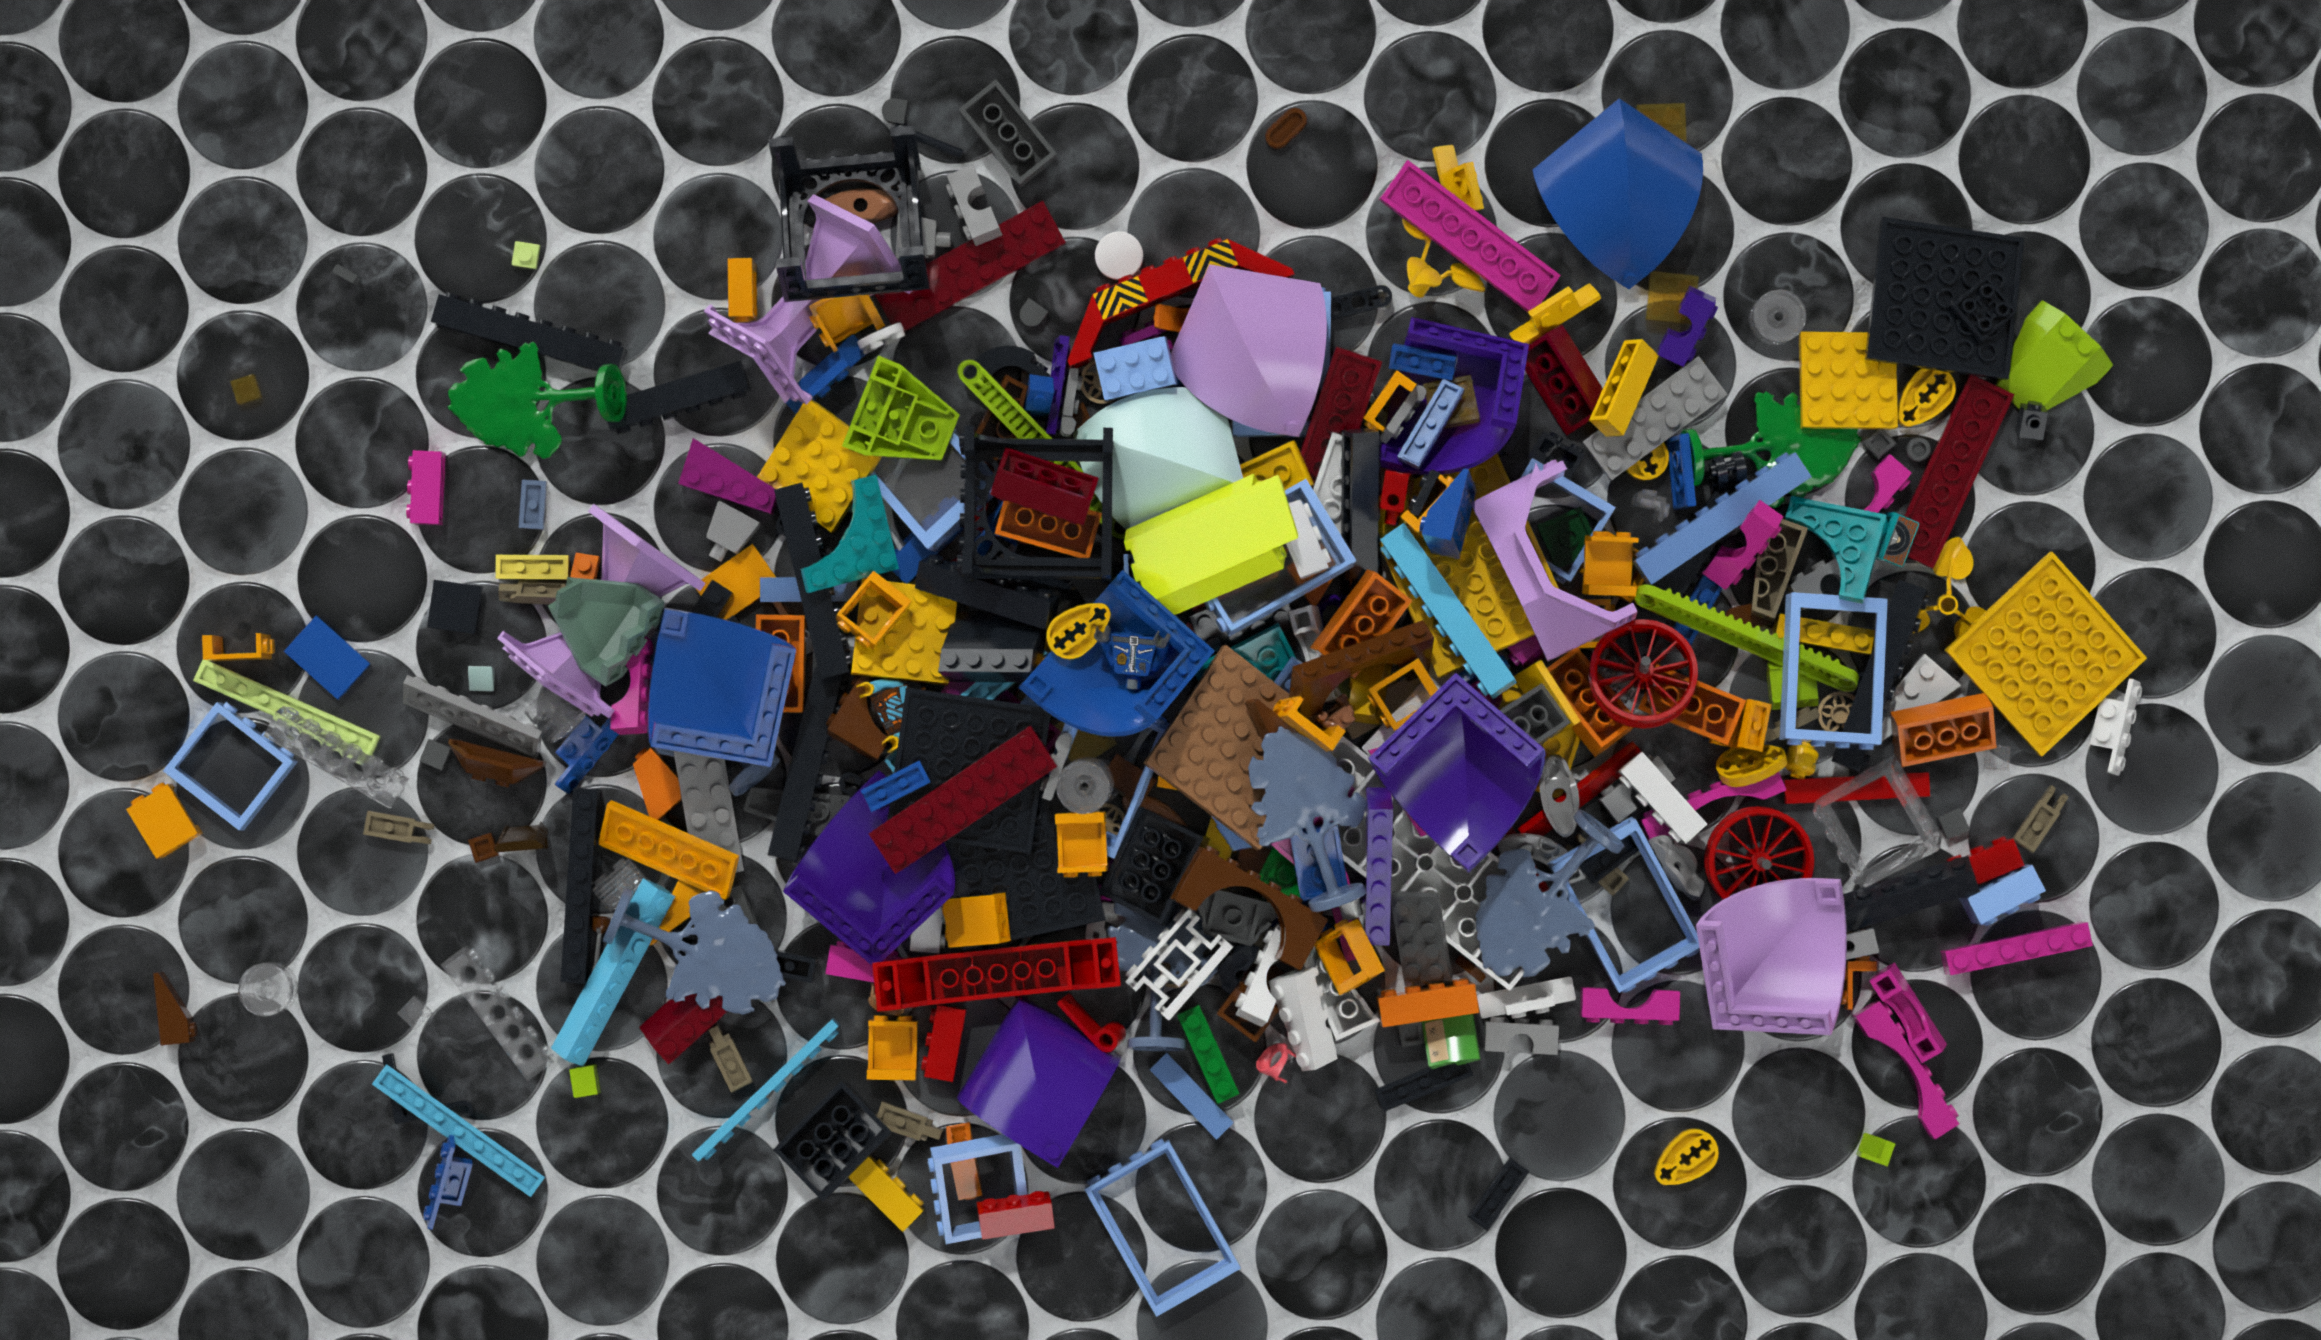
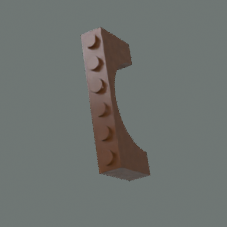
(1320, 676)
(854, 724)
(1297, 922)

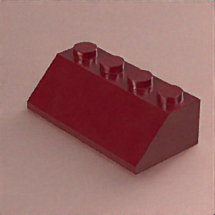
(1563, 379)
(1044, 486)
(680, 1025)

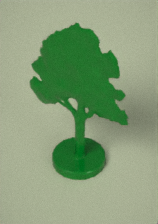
(502, 401)
(1820, 450)

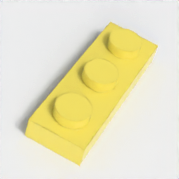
(532, 567)

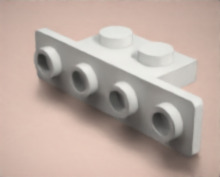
(2114, 724)
(1526, 998)

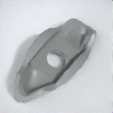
(1558, 776)
(1672, 853)

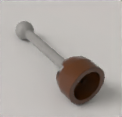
(599, 925)

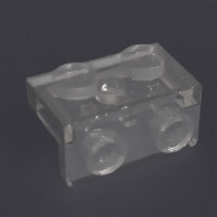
(1649, 500)

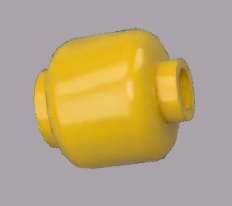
(1801, 760)

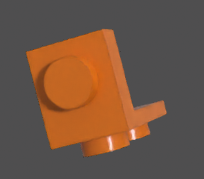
(1169, 317)
(1859, 964)

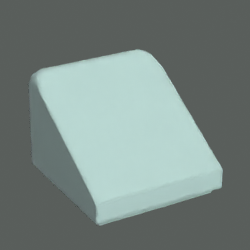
(481, 678)

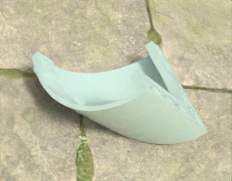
(1163, 452)

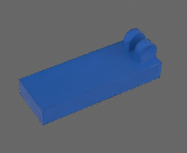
(1423, 361)
(895, 786)

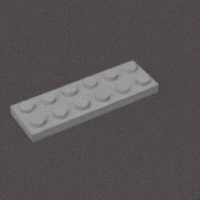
(1657, 418)
(471, 716)
(708, 801)

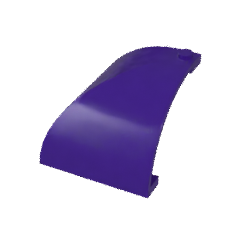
(1497, 380)
(1460, 771)
(857, 893)
(1038, 1080)

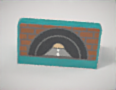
(1896, 539)

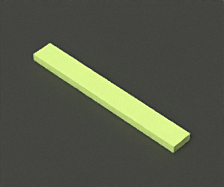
(271, 700)

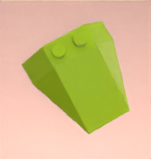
(2052, 359)
(900, 417)

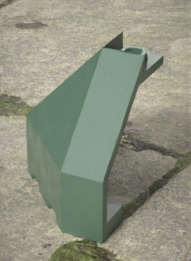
(605, 623)

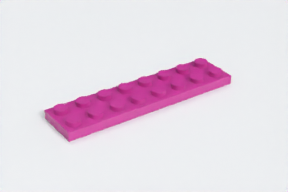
(1469, 237)

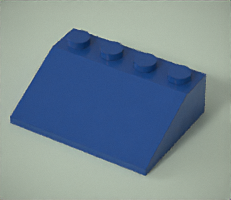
(1449, 517)

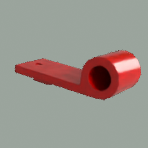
(1103, 1038)

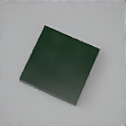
(1565, 536)

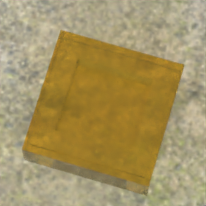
(246, 389)

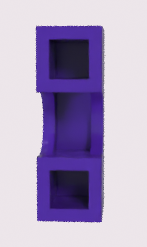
(1679, 346)

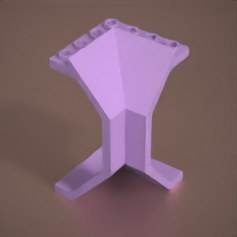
(838, 248)
(623, 560)
(1555, 616)

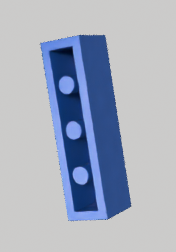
(912, 553)

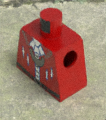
(1397, 484)

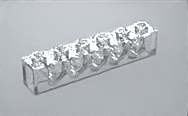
(323, 757)
(455, 968)

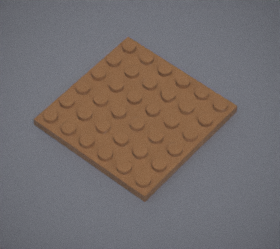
(1213, 740)

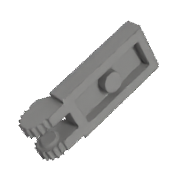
(1070, 404)
(1404, 413)
(1063, 746)

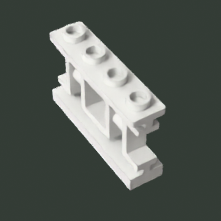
(1192, 975)

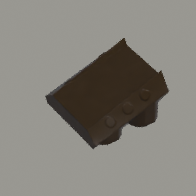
(522, 838)

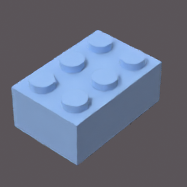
(1135, 368)
(2003, 895)

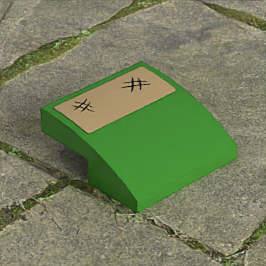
(1451, 1041)

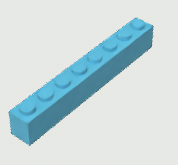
(1448, 611)
(611, 975)

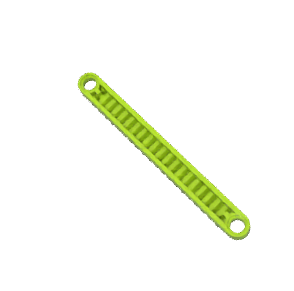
(1015, 418)
(1743, 636)

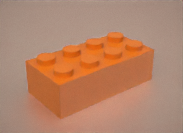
(1048, 531)
(1365, 614)
(794, 631)
(1709, 713)
(1595, 727)
(1943, 729)
(1428, 1003)

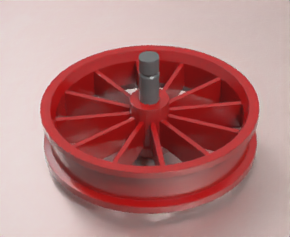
(1643, 674)
(1756, 858)

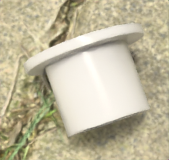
(1351, 910)

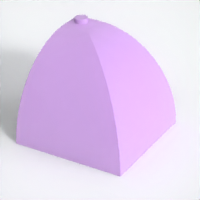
(1254, 348)
(1776, 957)

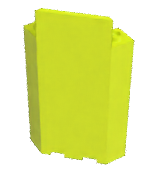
(1213, 543)

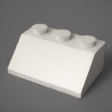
(1306, 549)

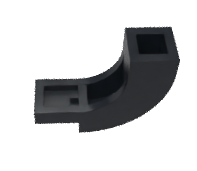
(1007, 357)

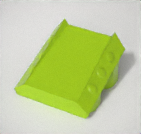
(1806, 688)

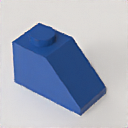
(1039, 396)

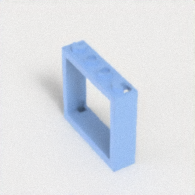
(1585, 497)
(248, 727)
(964, 1151)

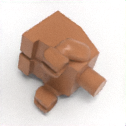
(1337, 714)

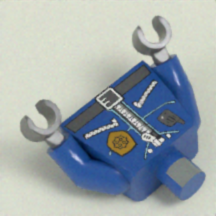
(1133, 653)

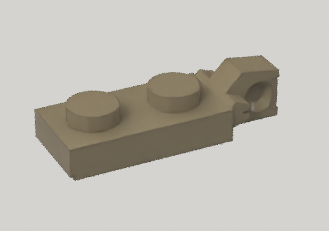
(530, 591)
(729, 1060)
(908, 1122)

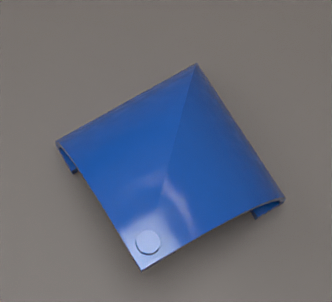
(1622, 191)
(717, 688)
(1088, 690)

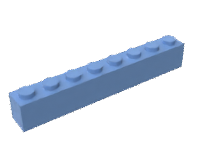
(1720, 519)

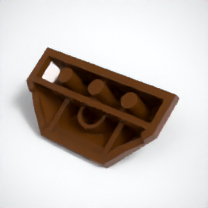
(494, 763)

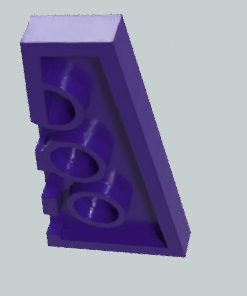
(1059, 374)

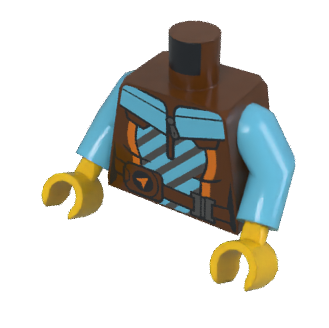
(888, 702)

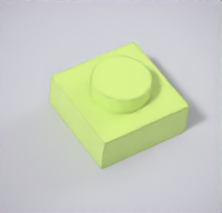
(526, 255)

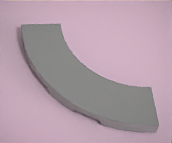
(1540, 847)

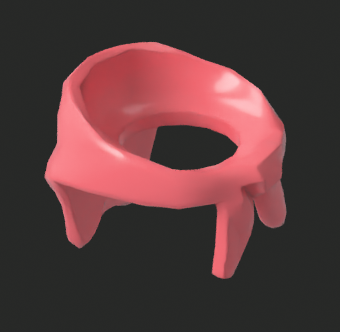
(1264, 1061)

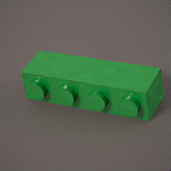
(1208, 1053)

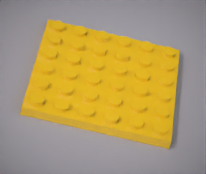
(2045, 654)

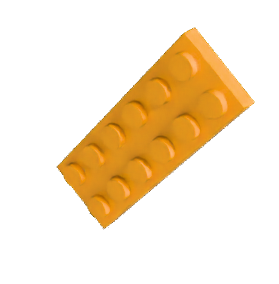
(668, 849)

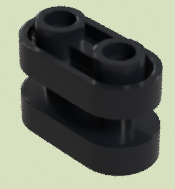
(1719, 476)

